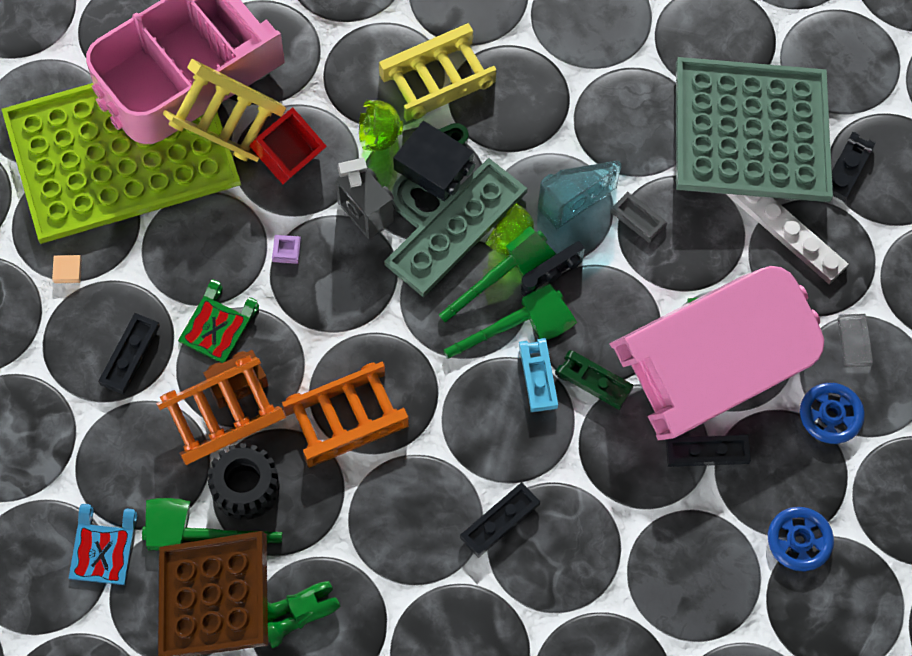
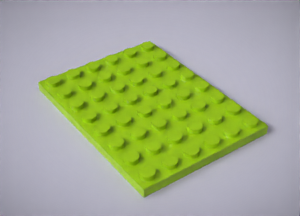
(91, 174)

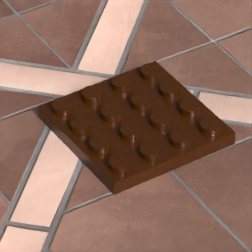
(213, 595)

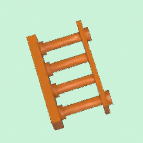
(242, 426)
(343, 440)

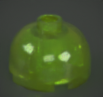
(379, 125)
(508, 229)

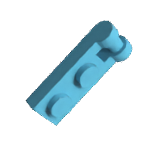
(538, 376)

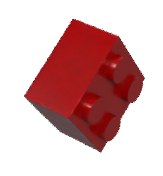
(287, 145)

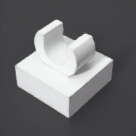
(352, 170)

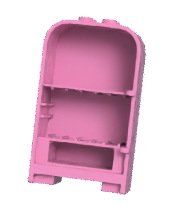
(145, 61)
(722, 349)

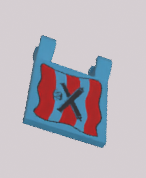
(102, 551)

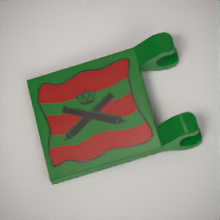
(215, 327)

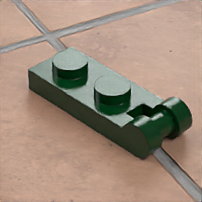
(594, 379)

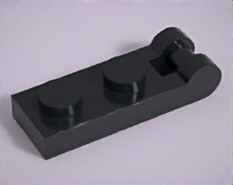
(850, 165)
(552, 268)

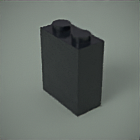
(434, 161)

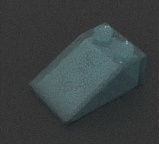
(575, 190)

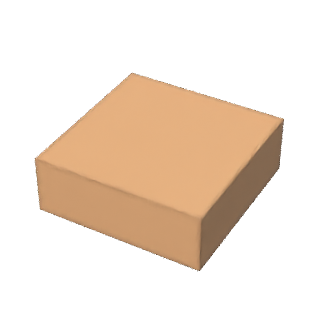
(67, 269)

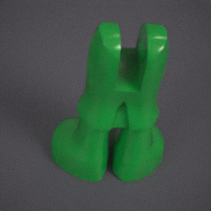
(303, 610)

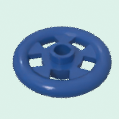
(847, 398)
(811, 519)

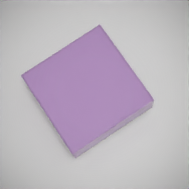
(286, 249)

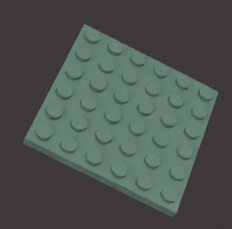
(752, 130)

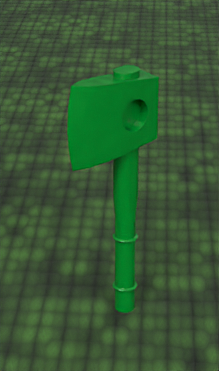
(525, 253)
(542, 307)
(168, 525)

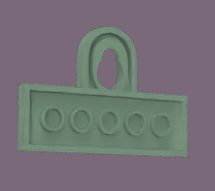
(453, 227)

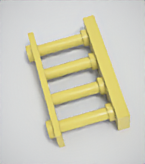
(429, 51)
(224, 85)

